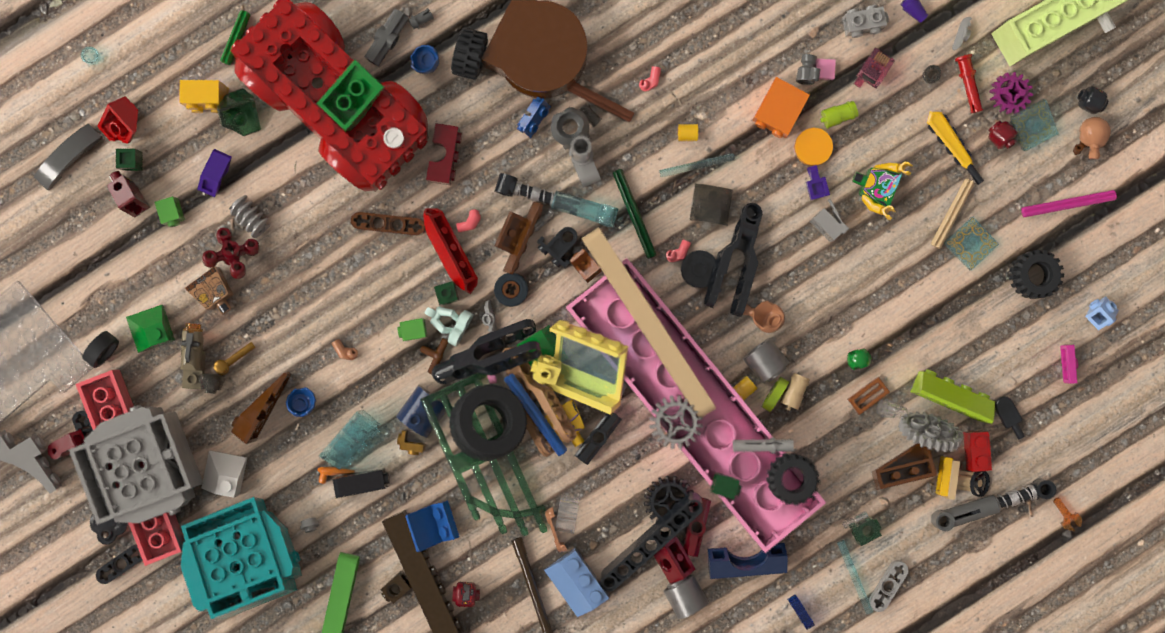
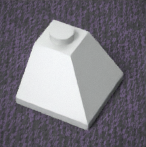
(224, 474)

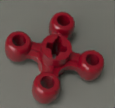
(230, 253)

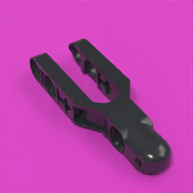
(744, 240)
(469, 363)

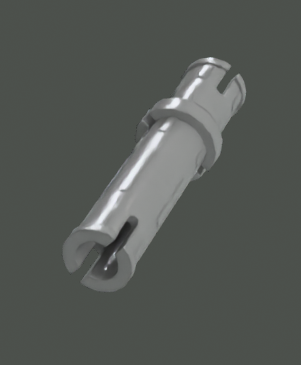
(763, 445)

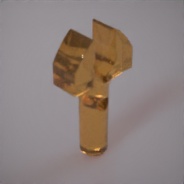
(1067, 515)

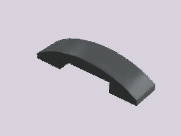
(65, 155)

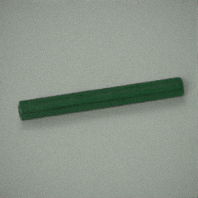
(634, 213)

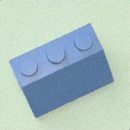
(577, 583)

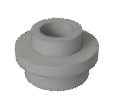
(309, 525)

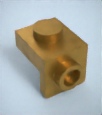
(412, 447)

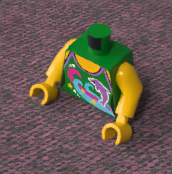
(880, 186)

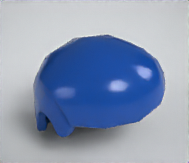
(425, 59)
(301, 402)

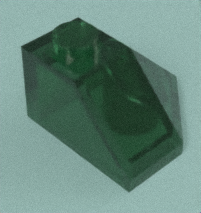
(239, 112)

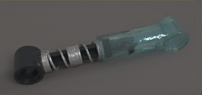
(559, 201)

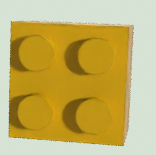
(202, 94)

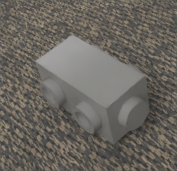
(865, 21)

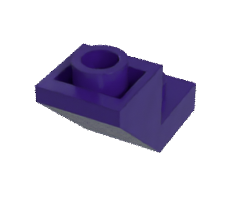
(213, 172)

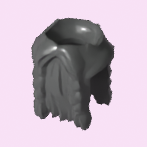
(564, 117)

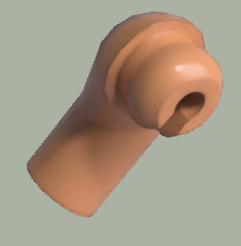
(344, 352)

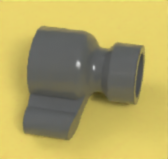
(807, 73)

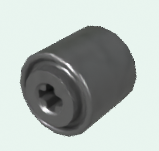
(766, 361)
(685, 597)

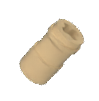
(794, 394)

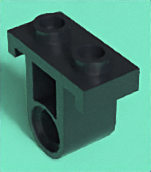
(558, 247)

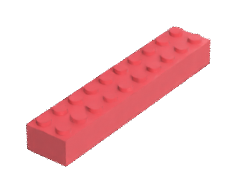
(105, 399)

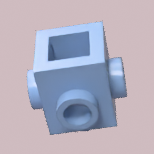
(1102, 313)

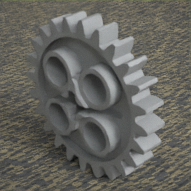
(930, 431)

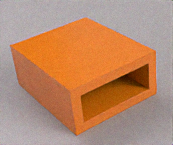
(780, 108)

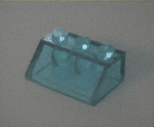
(350, 440)

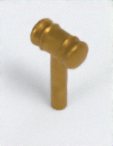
(222, 367)

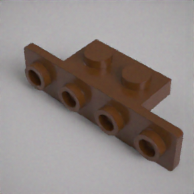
(515, 235)

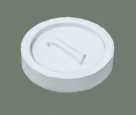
(393, 138)

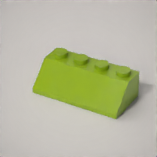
(954, 397)

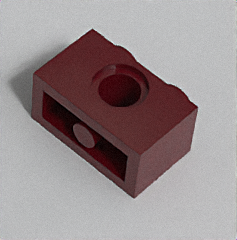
(674, 561)

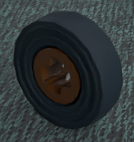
(502, 285)

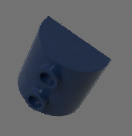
(414, 415)

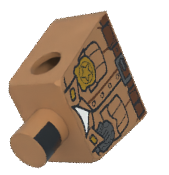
(211, 290)

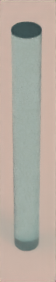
(697, 165)
(854, 576)

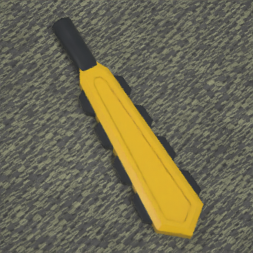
(947, 135)

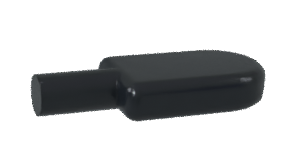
(1009, 415)

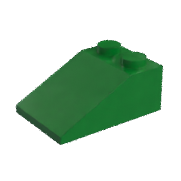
(351, 96)

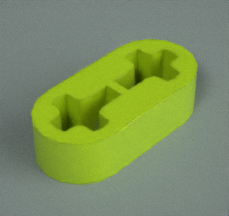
(775, 394)

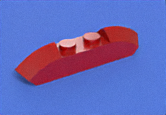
(449, 250)

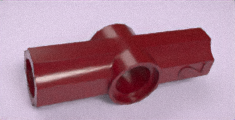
(694, 538)

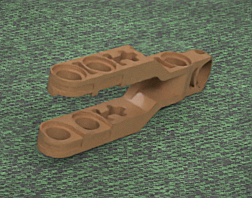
(549, 404)

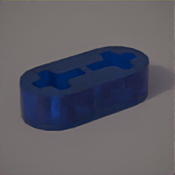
(801, 612)

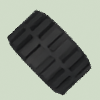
(468, 53)
(1051, 271)
(809, 483)

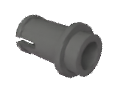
(420, 19)

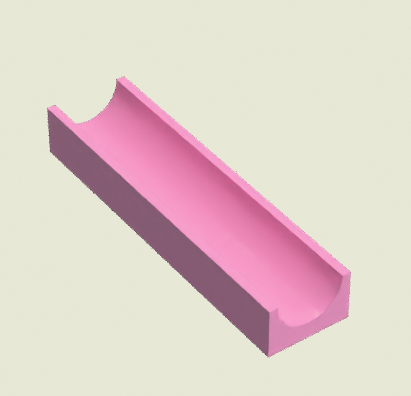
(756, 507)

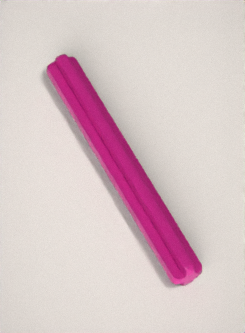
(1069, 203)

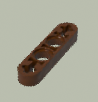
(388, 223)

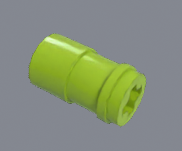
(838, 114)

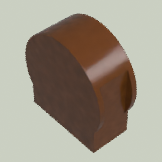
(538, 48)

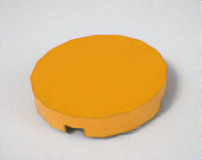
(813, 146)

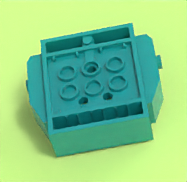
(262, 552)

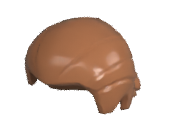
(1095, 134)
(766, 316)

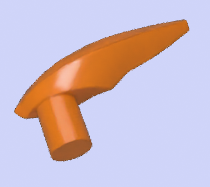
(325, 471)

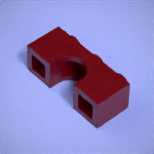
(449, 138)

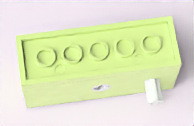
(1049, 23)

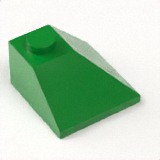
(150, 328)

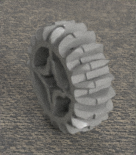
(680, 413)

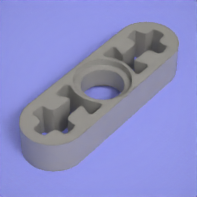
(900, 576)

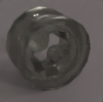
(927, 79)

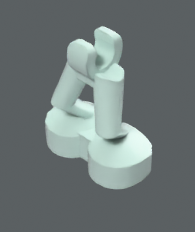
(462, 323)

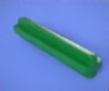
(237, 33)

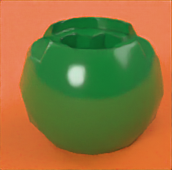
(859, 359)

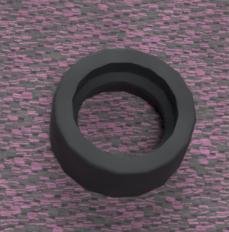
(100, 349)

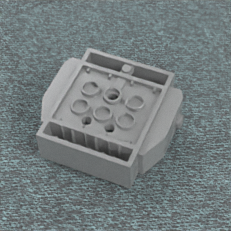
(146, 491)

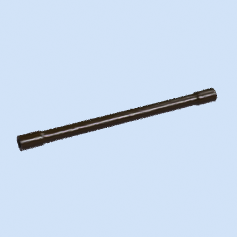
(521, 554)

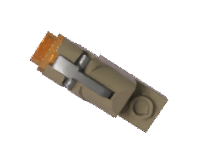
(192, 355)

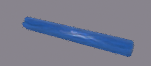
(535, 414)

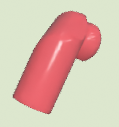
(651, 82)
(471, 222)
(678, 254)

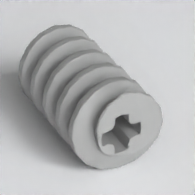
(248, 217)

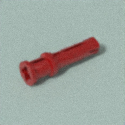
(967, 74)

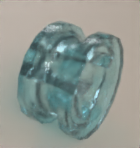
(92, 50)

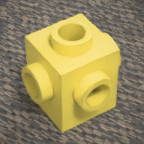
(546, 369)

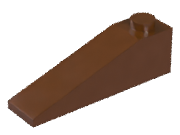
(252, 420)

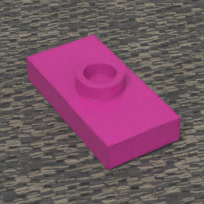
(1069, 364)

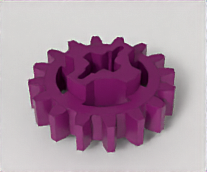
(1018, 88)

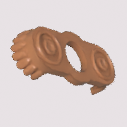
(549, 515)

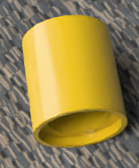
(687, 132)
(745, 388)

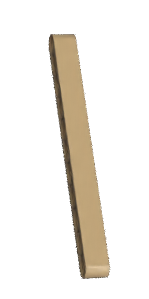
(648, 322)

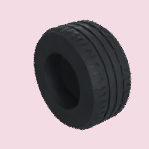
(513, 419)

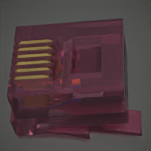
(874, 69)

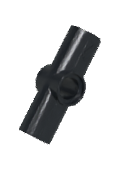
(590, 447)

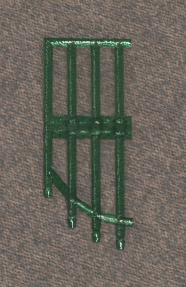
(461, 463)

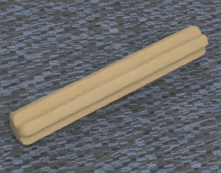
(952, 213)

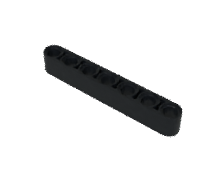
(653, 533)

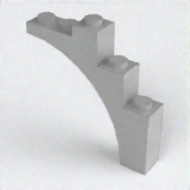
(28, 457)

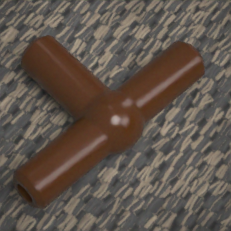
(436, 355)

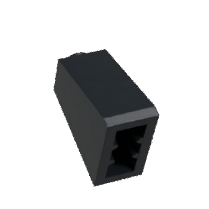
(360, 482)

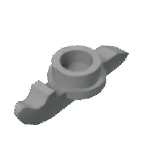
(963, 33)
(489, 318)

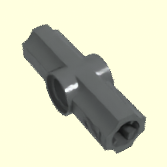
(386, 37)

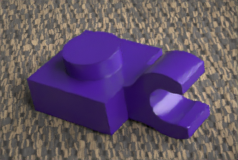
(817, 186)

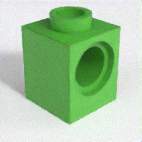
(169, 211)
(412, 329)

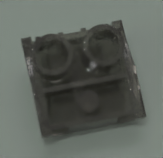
(711, 204)

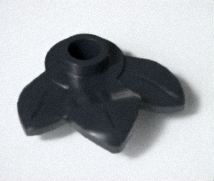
(114, 529)

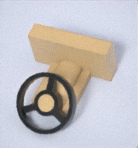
(967, 481)

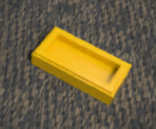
(944, 474)

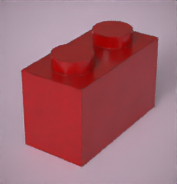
(977, 451)

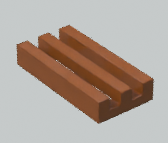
(855, 404)

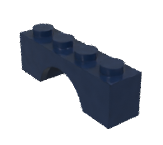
(726, 565)

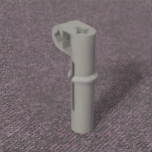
(583, 161)

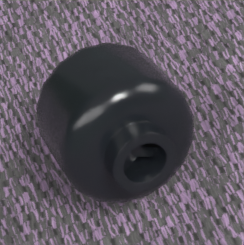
(1092, 100)

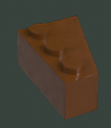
(907, 467)

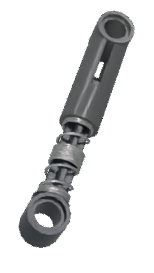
(991, 505)

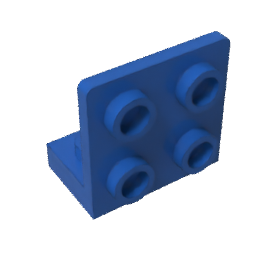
(432, 525)

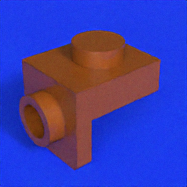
(585, 265)

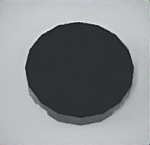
(697, 268)

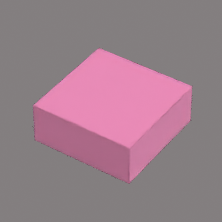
(827, 68)

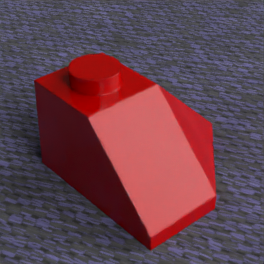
(119, 120)

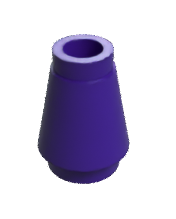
(914, 9)

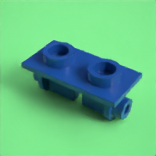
(529, 124)

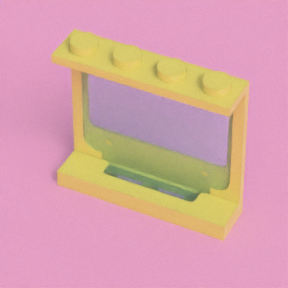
(589, 366)

